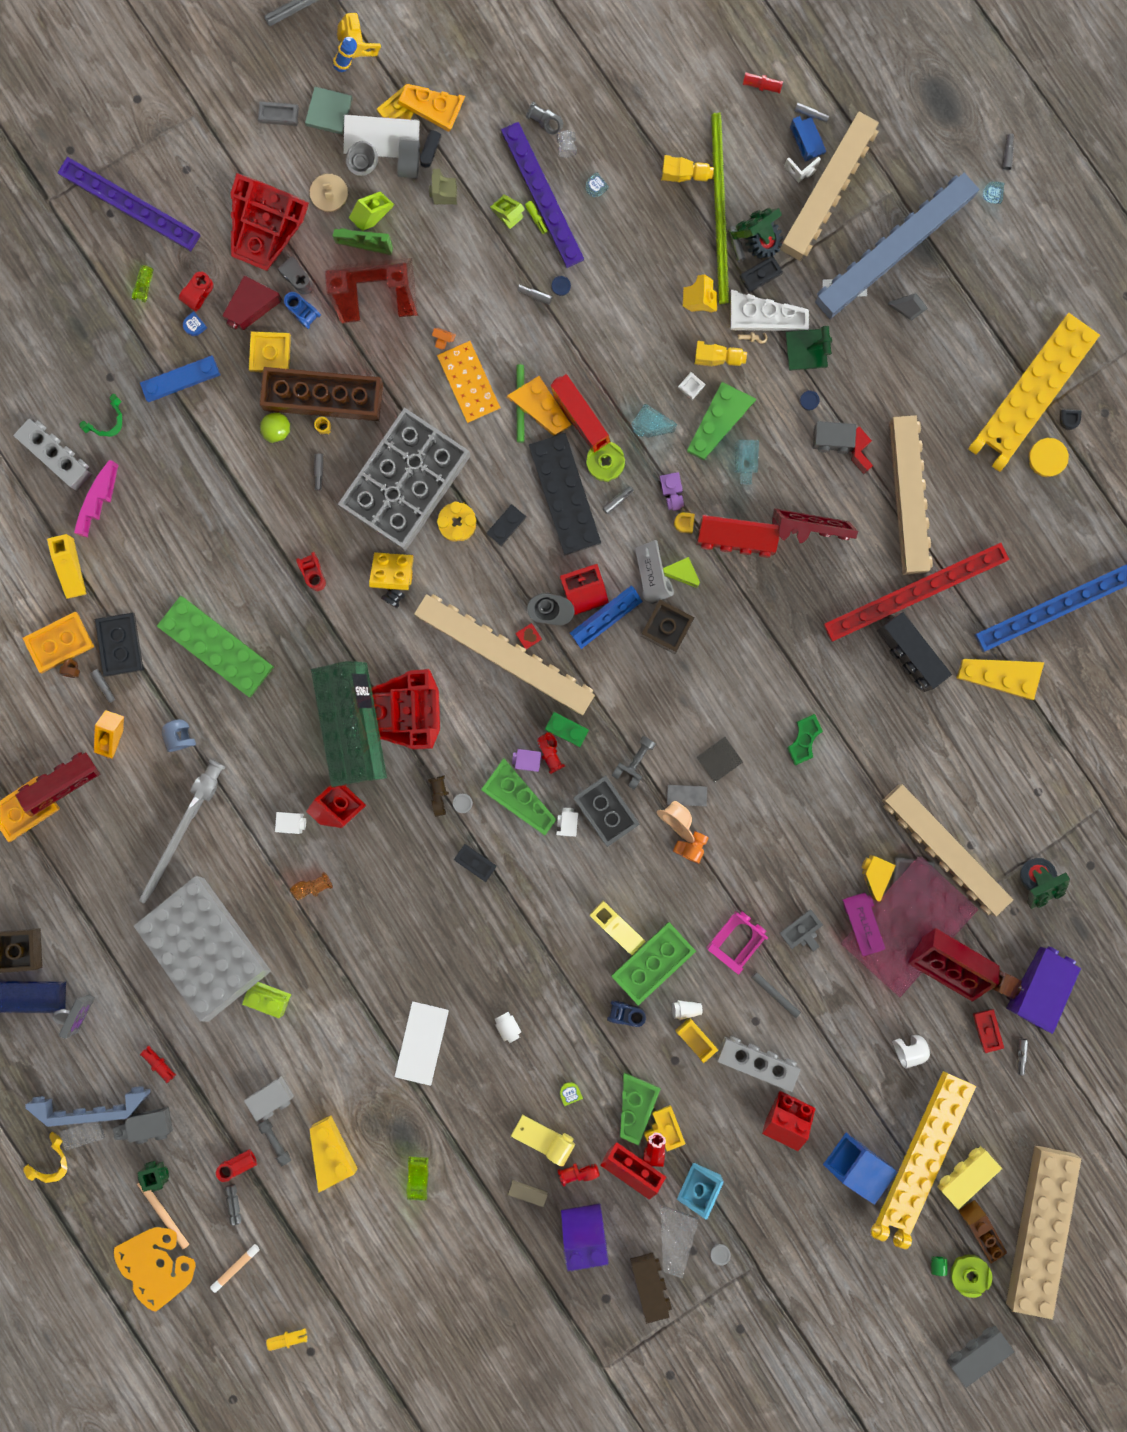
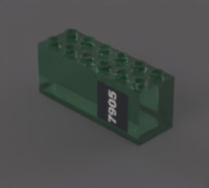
(348, 723)

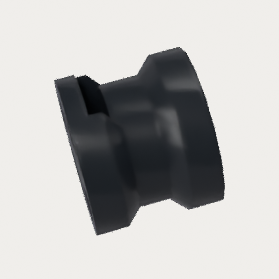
(393, 597)

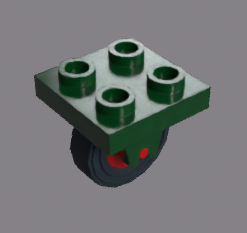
(1042, 881)

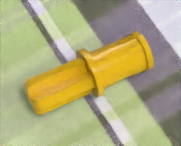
(286, 1340)

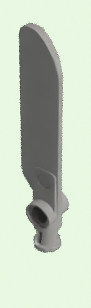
(204, 789)

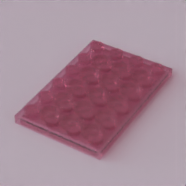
(906, 914)

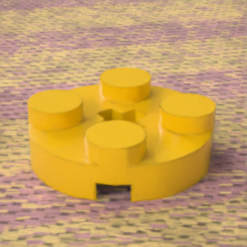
(468, 521)

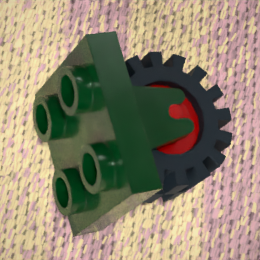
(760, 232)

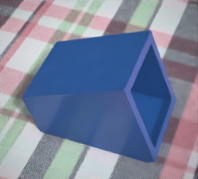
(860, 1168)

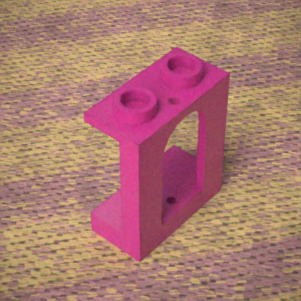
(757, 938)

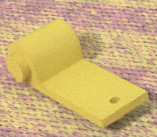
(552, 1144)

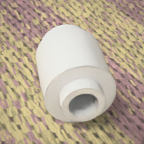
(507, 1027)

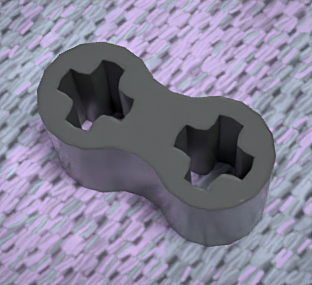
(408, 158)

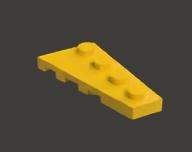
(1010, 677)

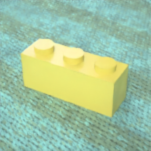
(969, 1177)

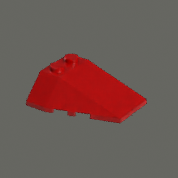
(262, 220)
(408, 709)

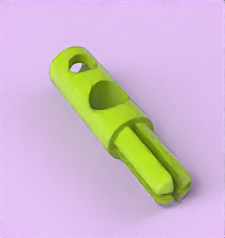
(536, 218)

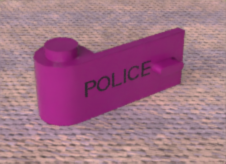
(863, 923)

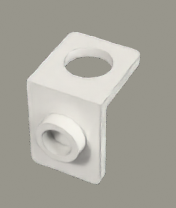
(798, 174)

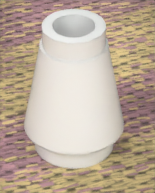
(684, 1009)

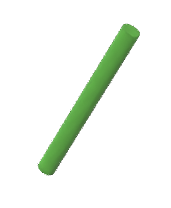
(520, 414)

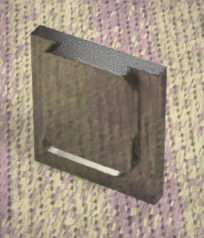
(719, 759)

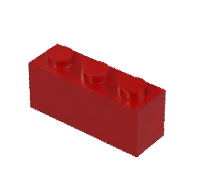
(633, 1171)

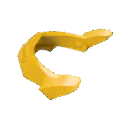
(31, 1173)

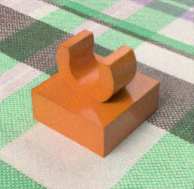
(443, 337)

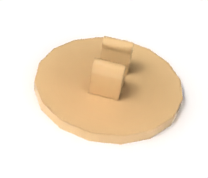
(328, 192)

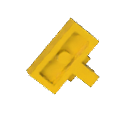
(668, 1127)

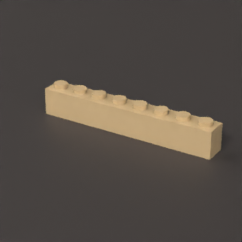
(829, 186)
(910, 495)
(947, 850)

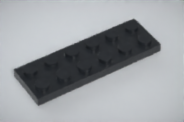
(564, 494)

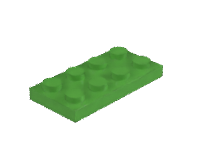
(653, 963)

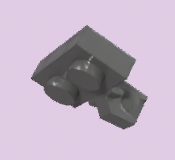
(802, 931)

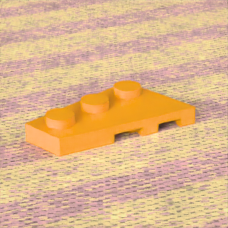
(431, 105)

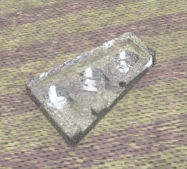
(677, 1238)

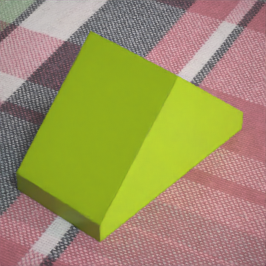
(682, 572)

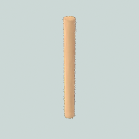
(165, 1217)

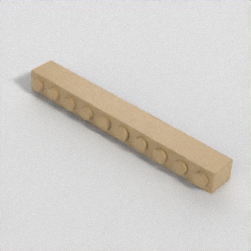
(504, 654)

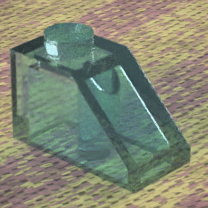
(652, 423)

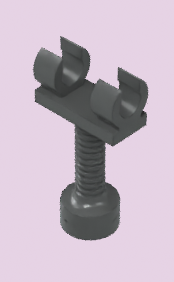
(646, 744)

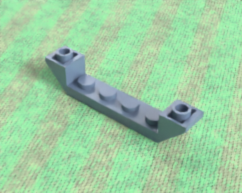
(43, 1110)

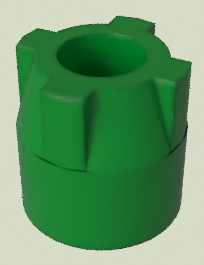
(939, 1266)

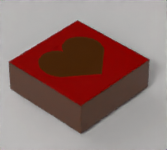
(528, 636)

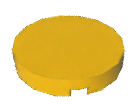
(1048, 457)

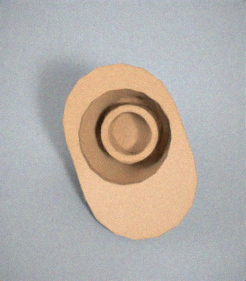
(679, 820)

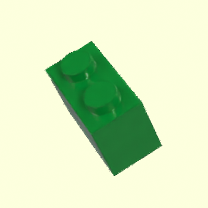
(566, 729)

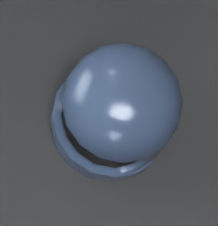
(171, 738)

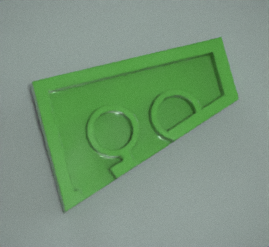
(364, 240)
(637, 1107)

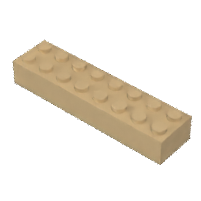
(1043, 1232)

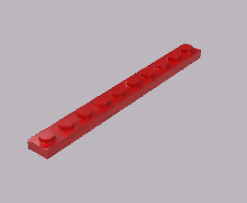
(916, 592)

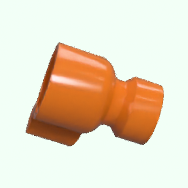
(692, 851)

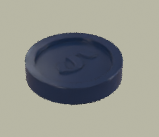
(561, 285)
(809, 400)

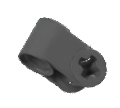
(295, 275)

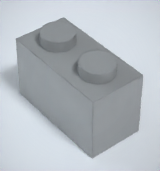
(269, 1098)

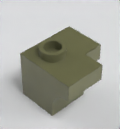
(443, 189)

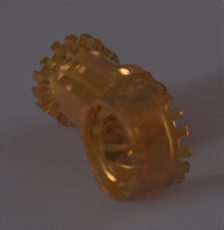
(304, 888)

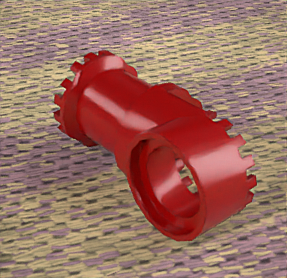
(549, 751)
(574, 1173)

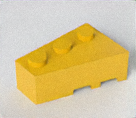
(330, 1154)

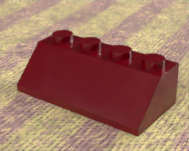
(57, 784)
(955, 965)

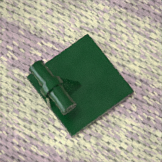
(808, 348)

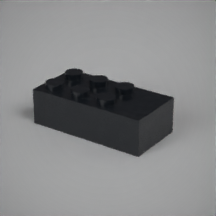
(913, 653)

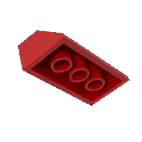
(738, 535)

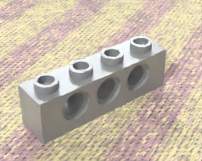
(28, 436)
(785, 1079)

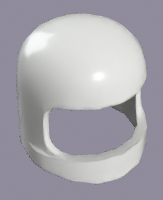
(914, 1054)

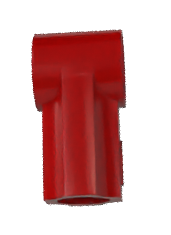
(655, 1151)
(237, 1165)

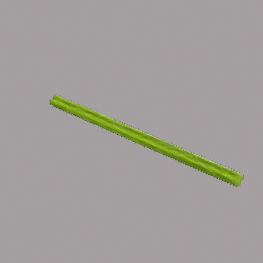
(720, 208)

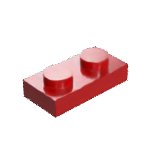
(988, 1030)

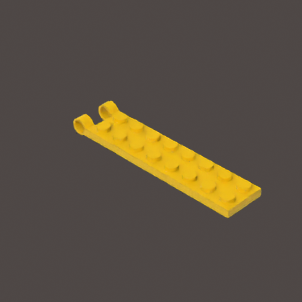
(1036, 389)
(923, 1160)

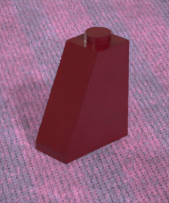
(249, 303)

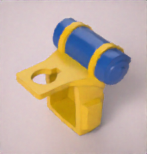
(351, 43)

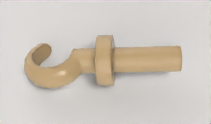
(752, 337)

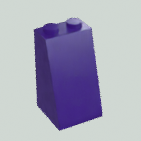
(1045, 989)
(584, 1237)

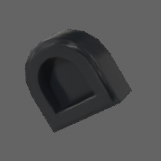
(1070, 418)

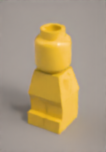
(682, 170)
(716, 355)

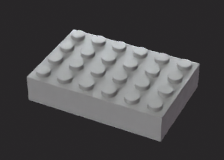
(404, 479)
(202, 948)

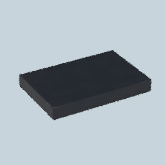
(119, 644)

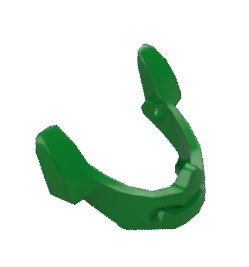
(86, 427)

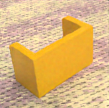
(696, 1039)

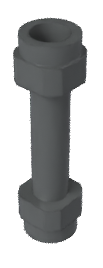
(282, 1157)

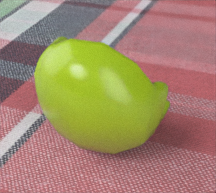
(274, 427)

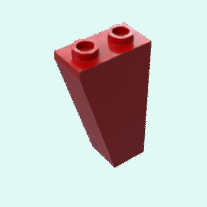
(579, 413)

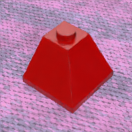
(335, 807)

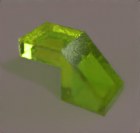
(417, 1178)

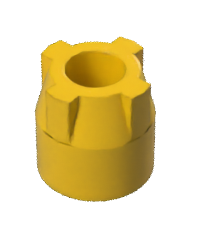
(319, 422)

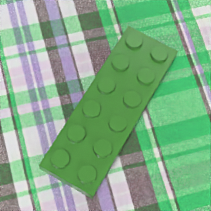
(215, 646)

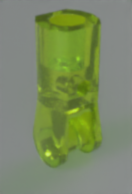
(143, 280)

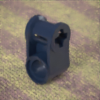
(625, 1013)

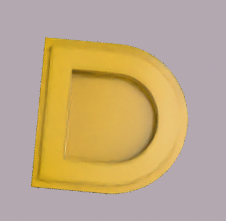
(684, 522)

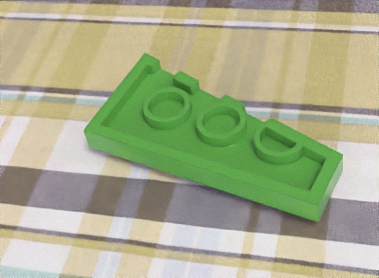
(515, 795)

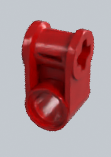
(195, 293)
(311, 568)

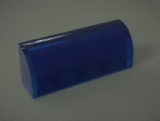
(32, 996)

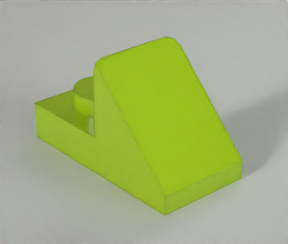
(508, 210)

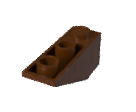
(982, 1231)

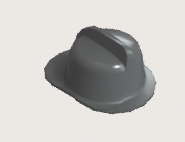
(550, 609)

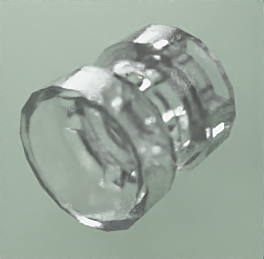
(566, 144)

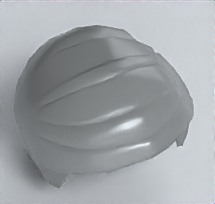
(361, 158)

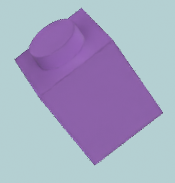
(527, 760)

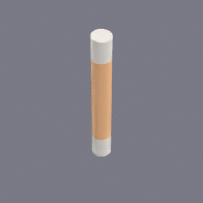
(235, 1268)

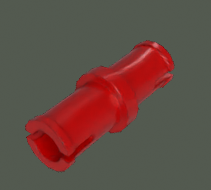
(763, 83)
(158, 1064)

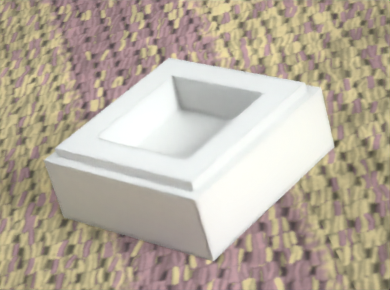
(691, 386)

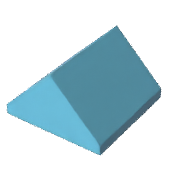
(700, 1190)

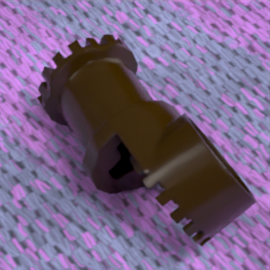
(439, 790)

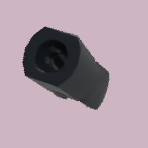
(430, 148)

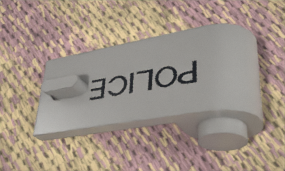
(654, 583)

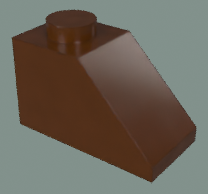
(1008, 985)

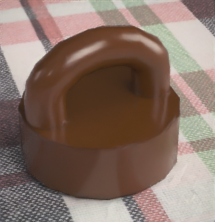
(68, 671)

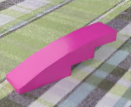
(100, 491)

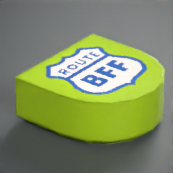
(570, 1093)

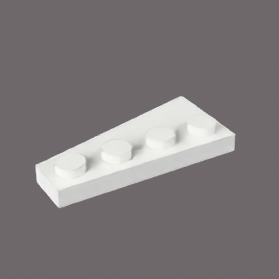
(759, 314)

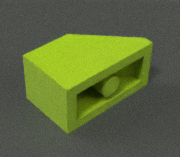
(370, 210)

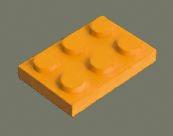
(58, 642)
(13, 818)

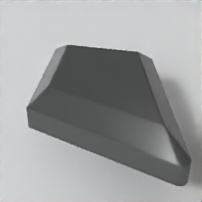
(909, 306)

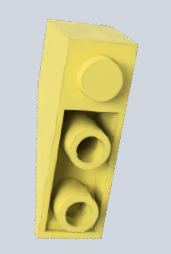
(617, 927)

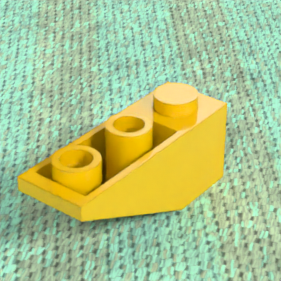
(67, 565)

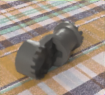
(543, 117)

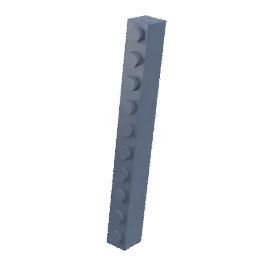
(897, 245)

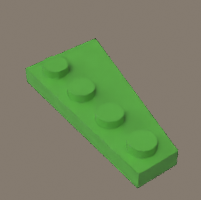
(723, 413)

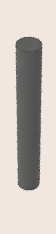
(776, 995)

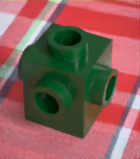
(148, 1180)

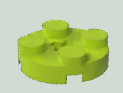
(606, 473)
(962, 1267)

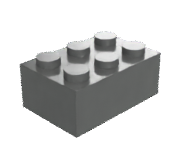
(606, 811)

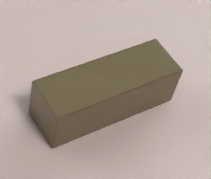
(527, 1193)

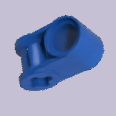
(303, 311)

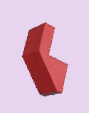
(857, 456)

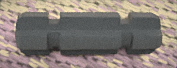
(233, 1204)

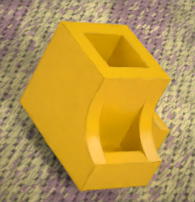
(700, 295)

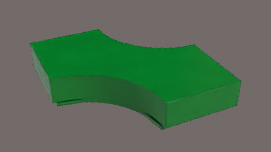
(802, 746)

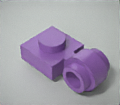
(672, 486)

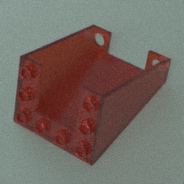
(343, 281)

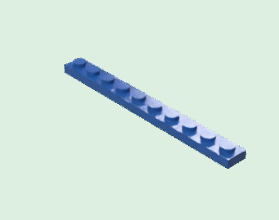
(1052, 609)

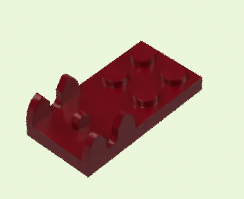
(805, 523)

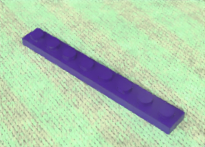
(542, 195)
(129, 204)

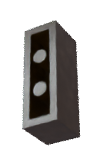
(650, 1287)

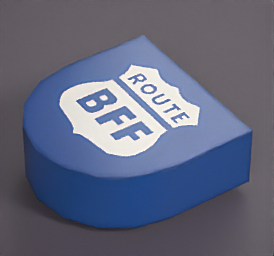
(193, 325)

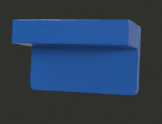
(807, 138)

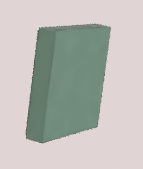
(328, 110)

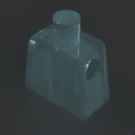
(748, 451)

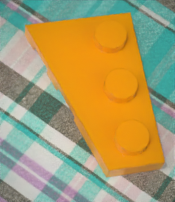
(540, 404)

